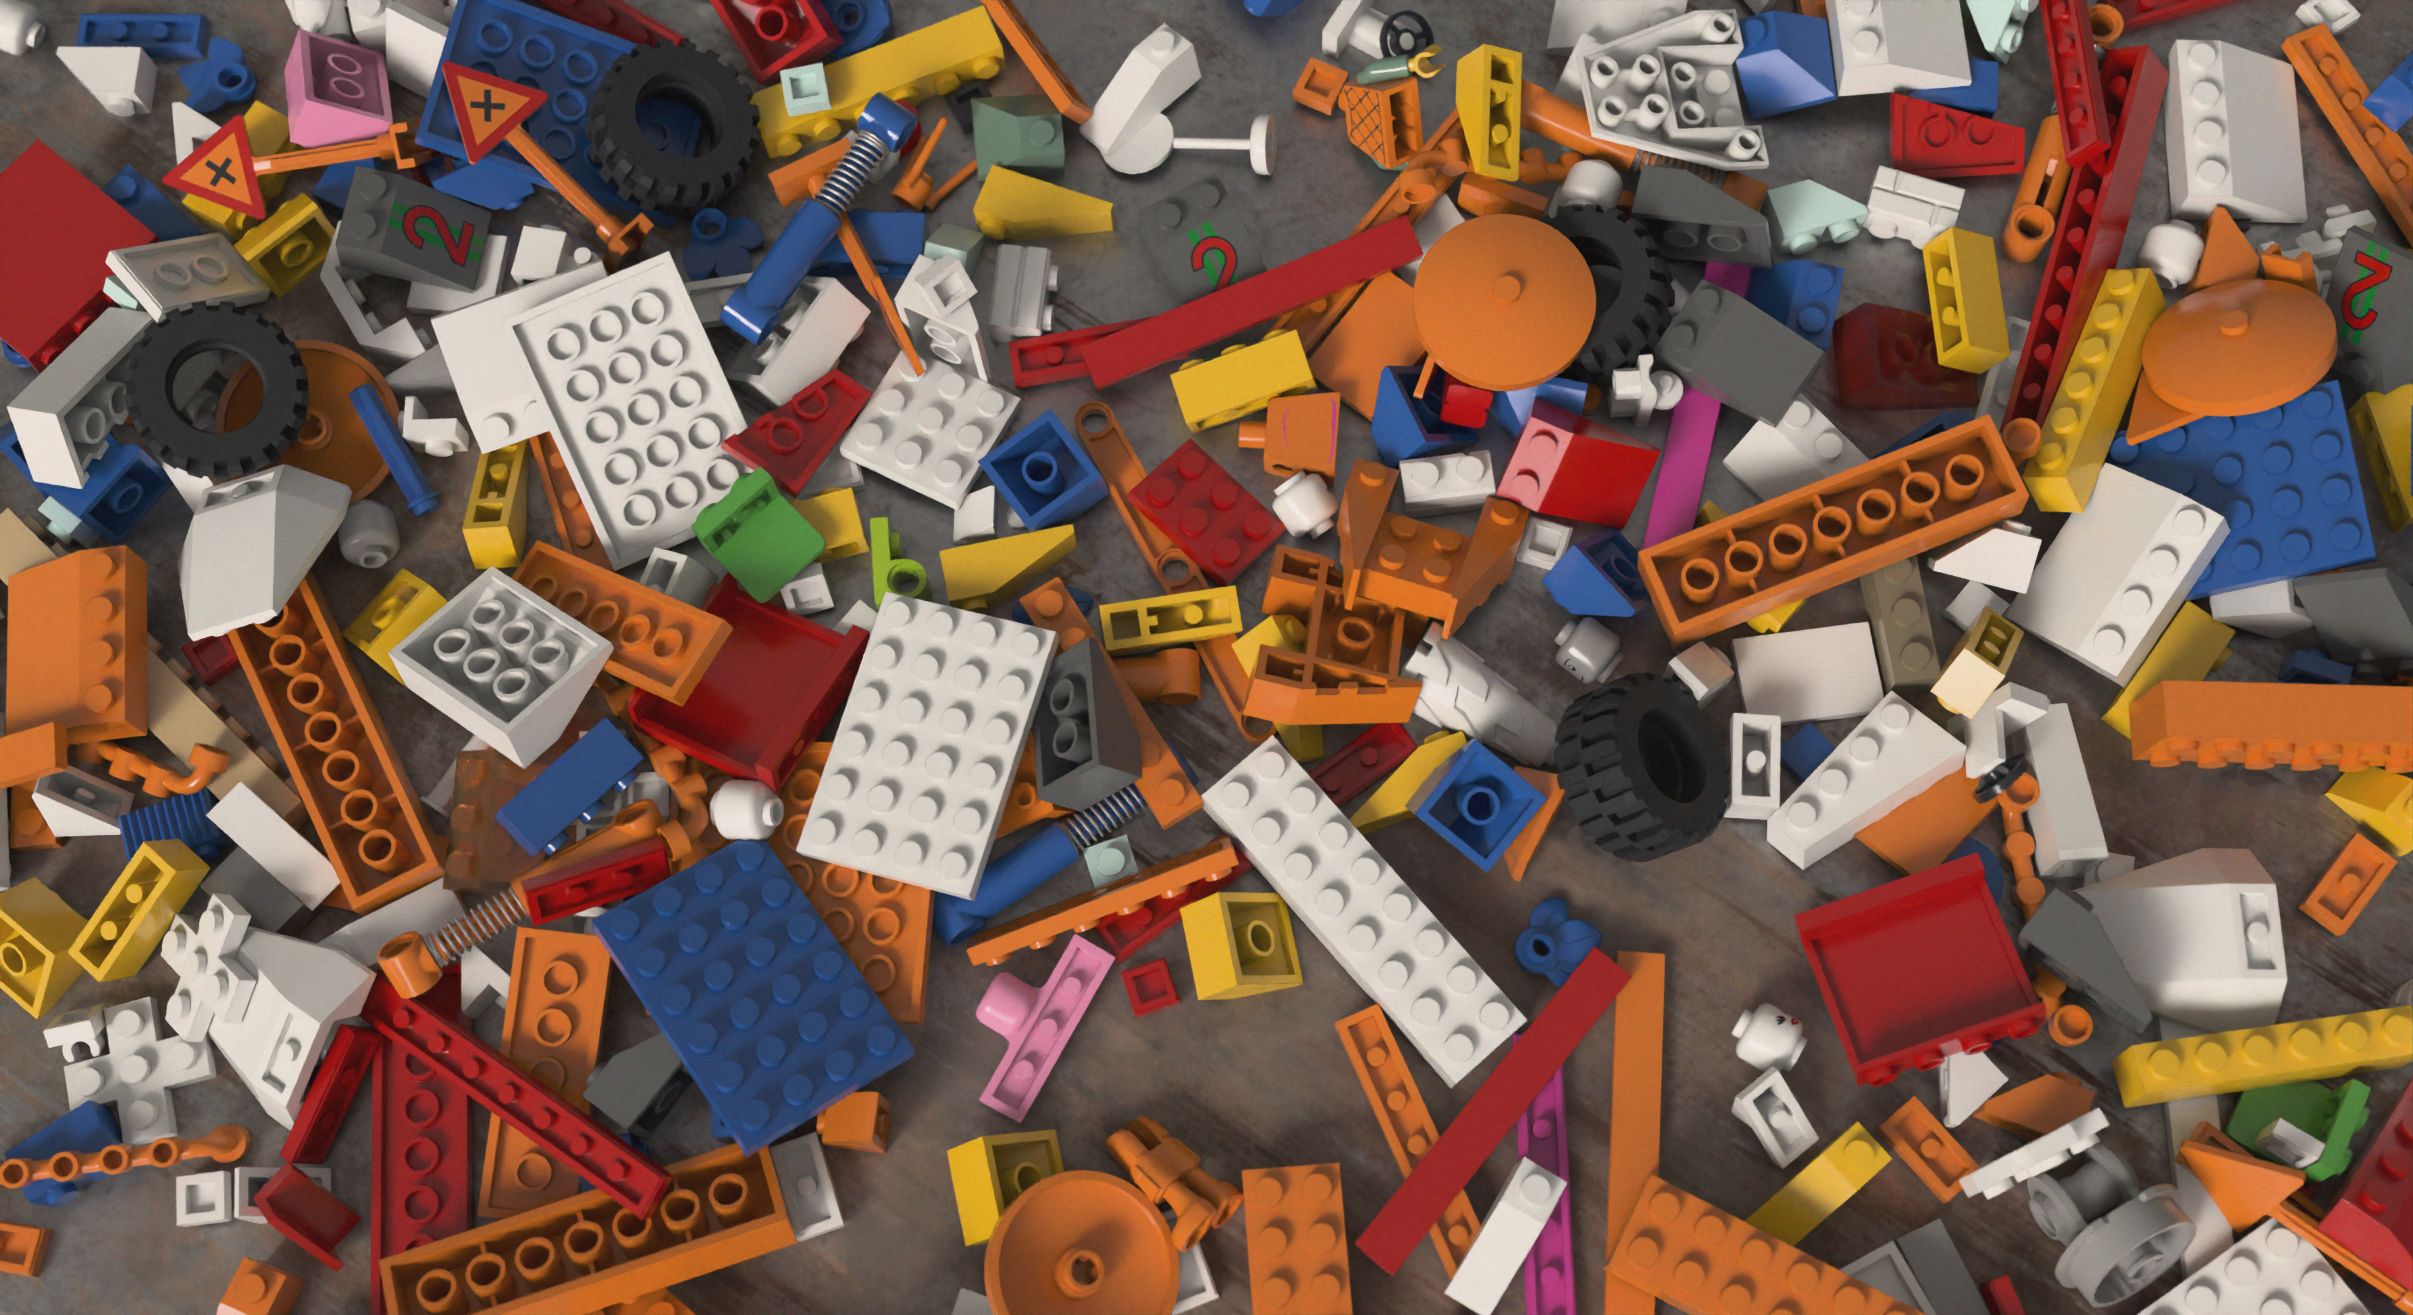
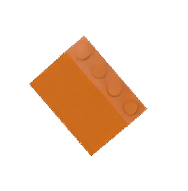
(79, 645)

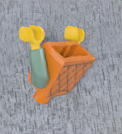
(1385, 108)

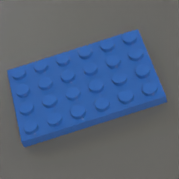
(568, 65)
(2278, 480)
(752, 991)

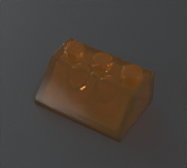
(479, 849)

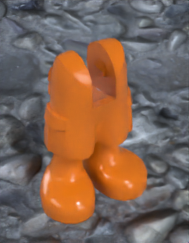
(1162, 1171)

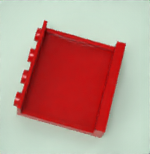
(55, 253)
(761, 693)
(1918, 971)

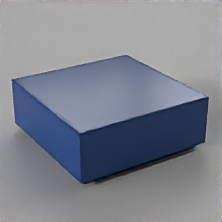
(1805, 752)

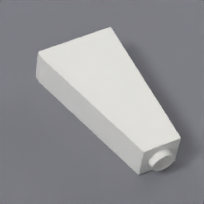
(2065, 815)

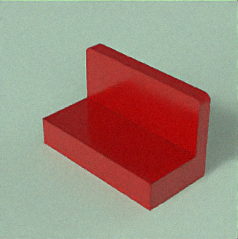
(306, 1213)

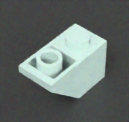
(2001, 24)
(1810, 215)

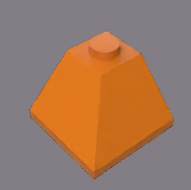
(1525, 845)

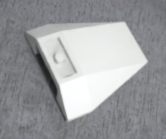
(1674, 92)
(255, 546)
(2199, 937)
(288, 1015)

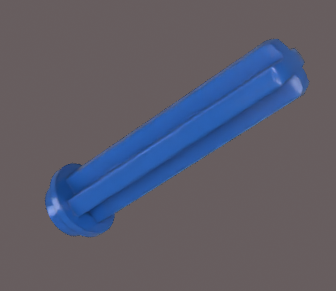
(394, 450)

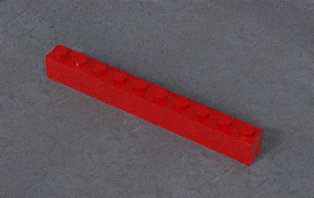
(2089, 230)

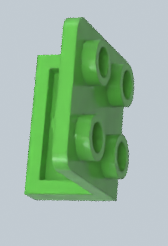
(758, 535)
(2311, 1108)

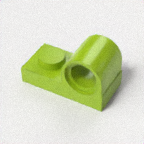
(889, 571)

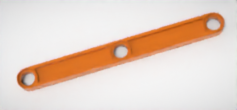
(1122, 472)

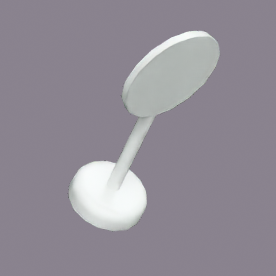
(1156, 139)

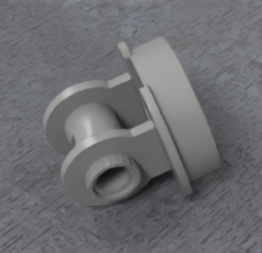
(2119, 1250)

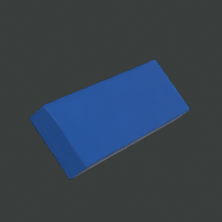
(155, 33)

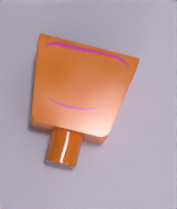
(1297, 435)

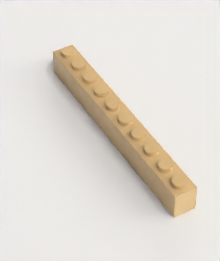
(174, 707)

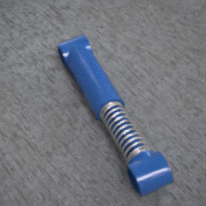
(759, 303)
(1037, 861)

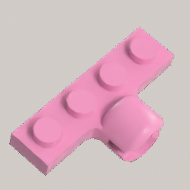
(1037, 1023)

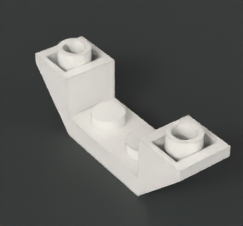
(390, 346)

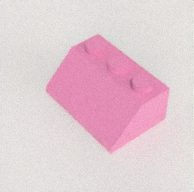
(335, 92)

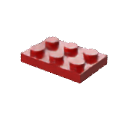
(1206, 513)

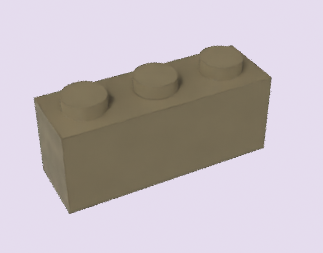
(1900, 628)

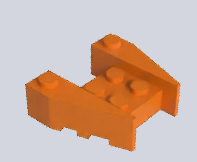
(1417, 562)
(1346, 655)

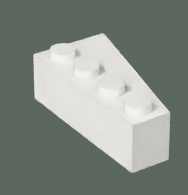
(78, 400)
(1871, 772)

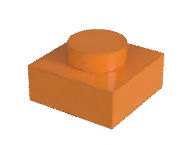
(1320, 86)

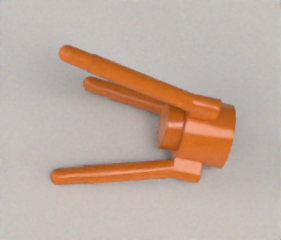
(914, 186)

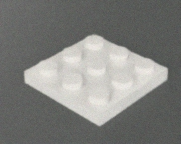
(930, 428)

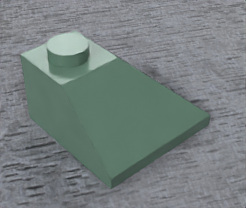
(1018, 135)

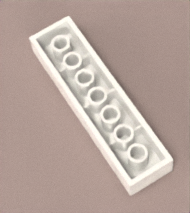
(1362, 911)

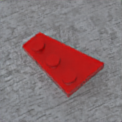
(1950, 142)
(801, 432)

